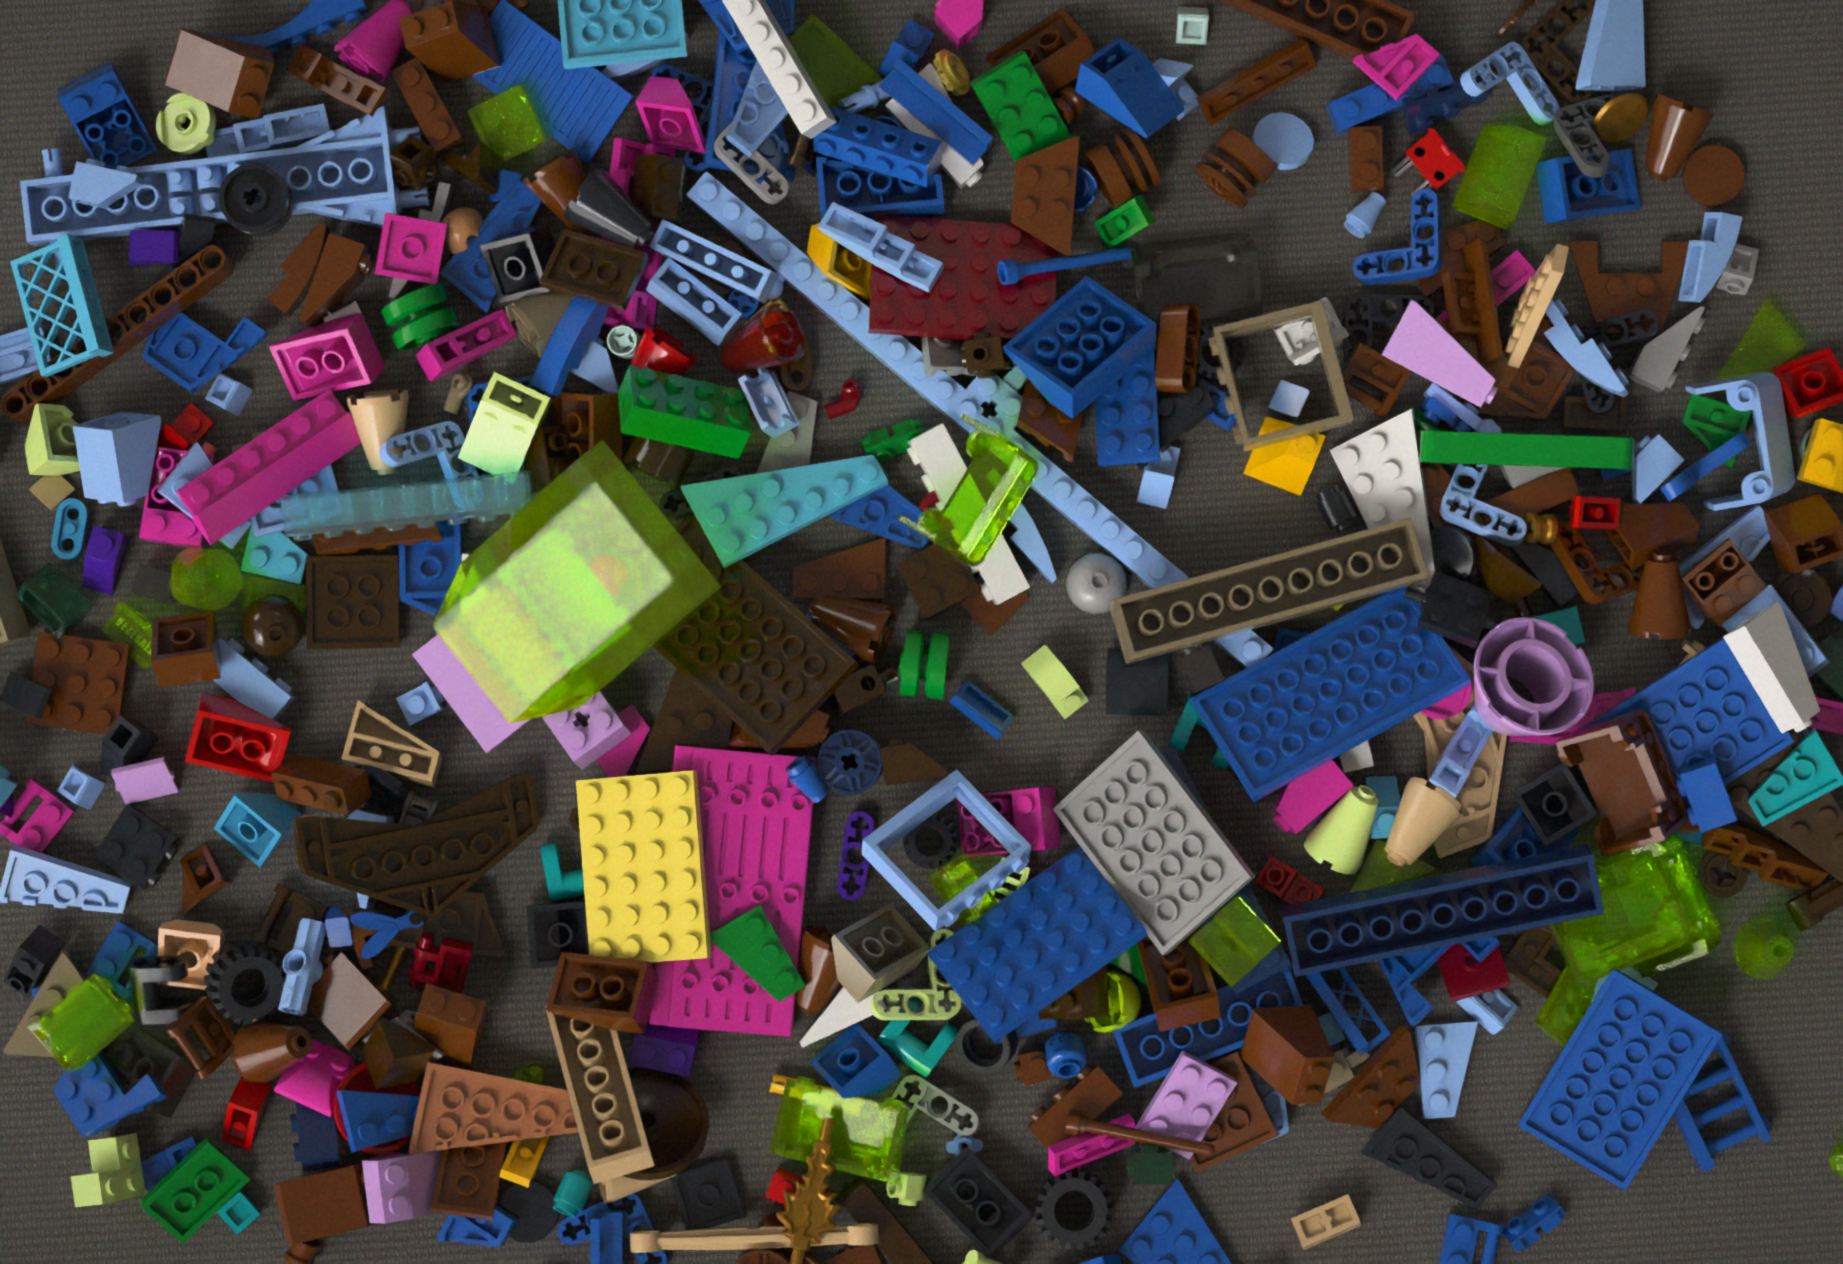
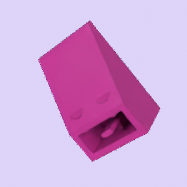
(161, 519)
(1025, 809)

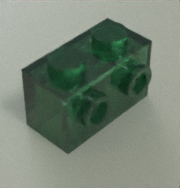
(54, 600)
(1149, 1164)

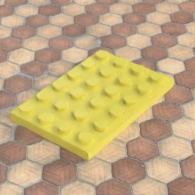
(644, 867)

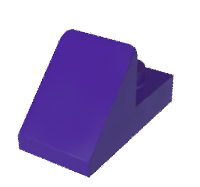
(153, 247)

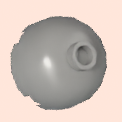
(1096, 582)

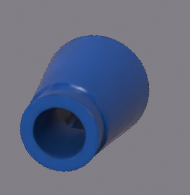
(807, 778)

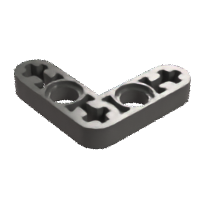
(1576, 123)

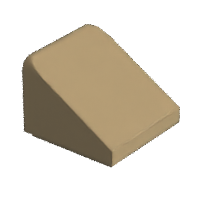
(52, 490)

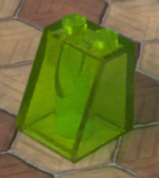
(82, 1022)

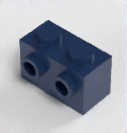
(317, 1139)

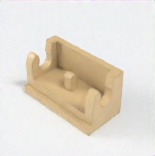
(1326, 1222)

